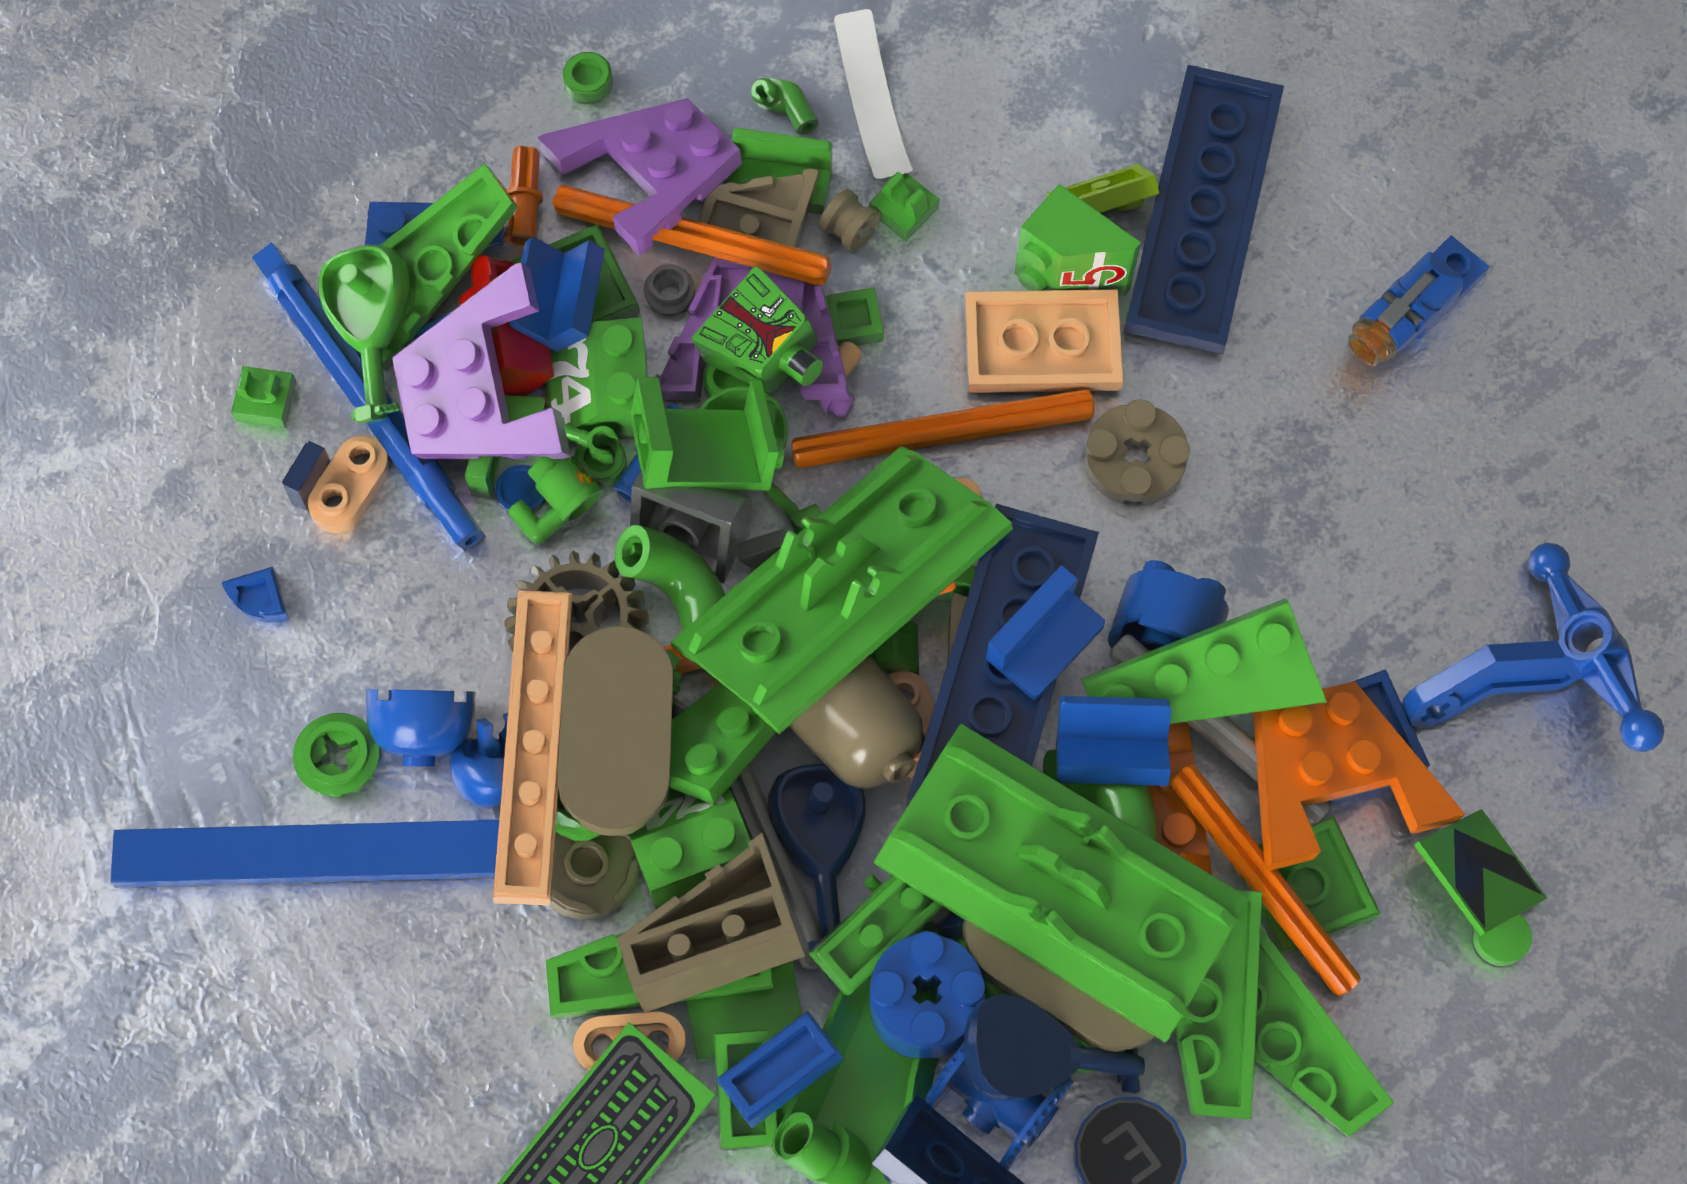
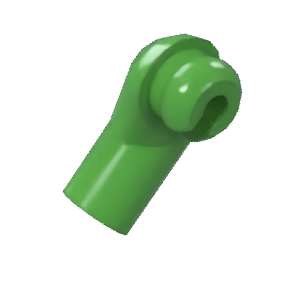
(787, 99)

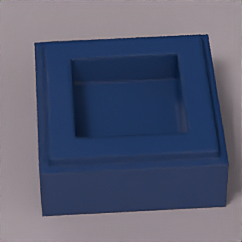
(305, 473)

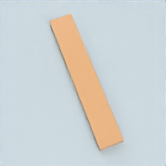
(532, 750)

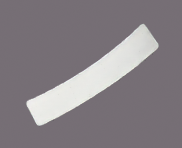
(871, 94)

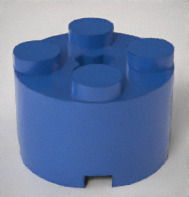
(1166, 606)
(926, 964)

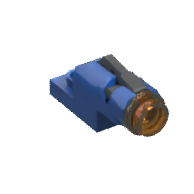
(1416, 302)

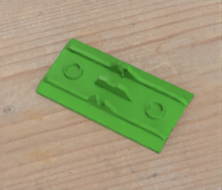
(842, 586)
(1062, 882)

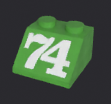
(599, 377)
(687, 843)

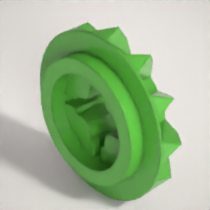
(312, 751)

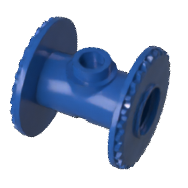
(1020, 1119)

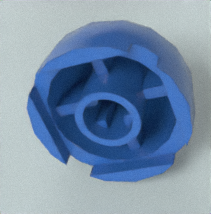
(419, 723)

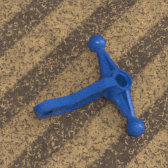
(1546, 663)

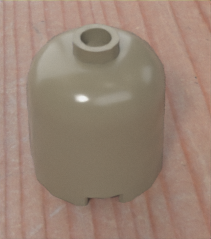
(863, 728)

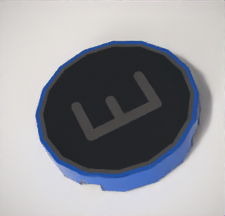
(1129, 1144)

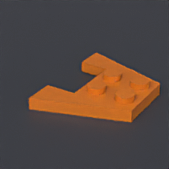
(1333, 753)

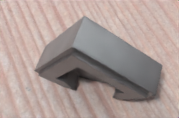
(759, 549)

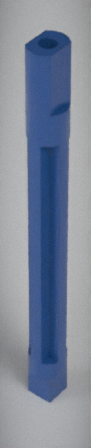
(345, 366)

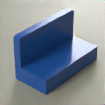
(564, 292)
(1044, 635)
(1113, 740)

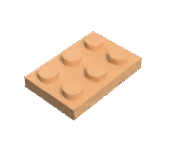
(1043, 341)

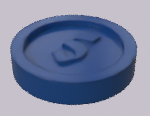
(517, 485)

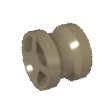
(849, 220)

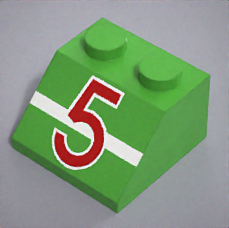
(1074, 248)

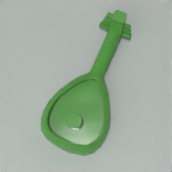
(364, 301)

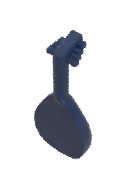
(819, 827)
(1023, 1051)

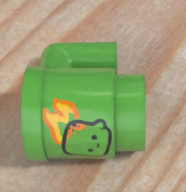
(565, 489)

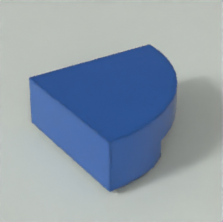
(258, 595)

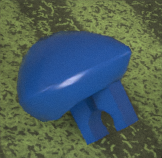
(479, 766)

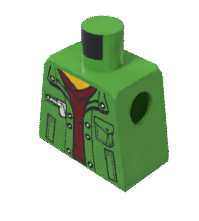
(759, 336)

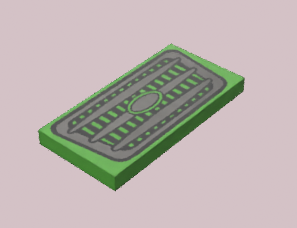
(616, 1119)

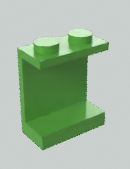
(705, 444)

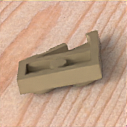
(764, 206)

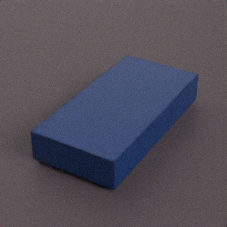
(779, 1069)

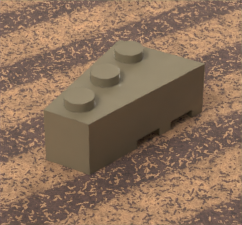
(713, 933)

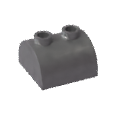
(701, 517)

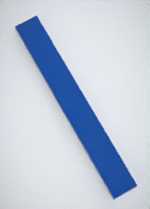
(304, 853)

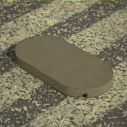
(615, 730)
(1068, 1005)

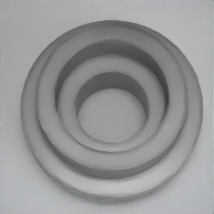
(669, 276)

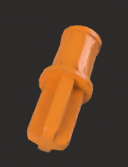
(525, 194)

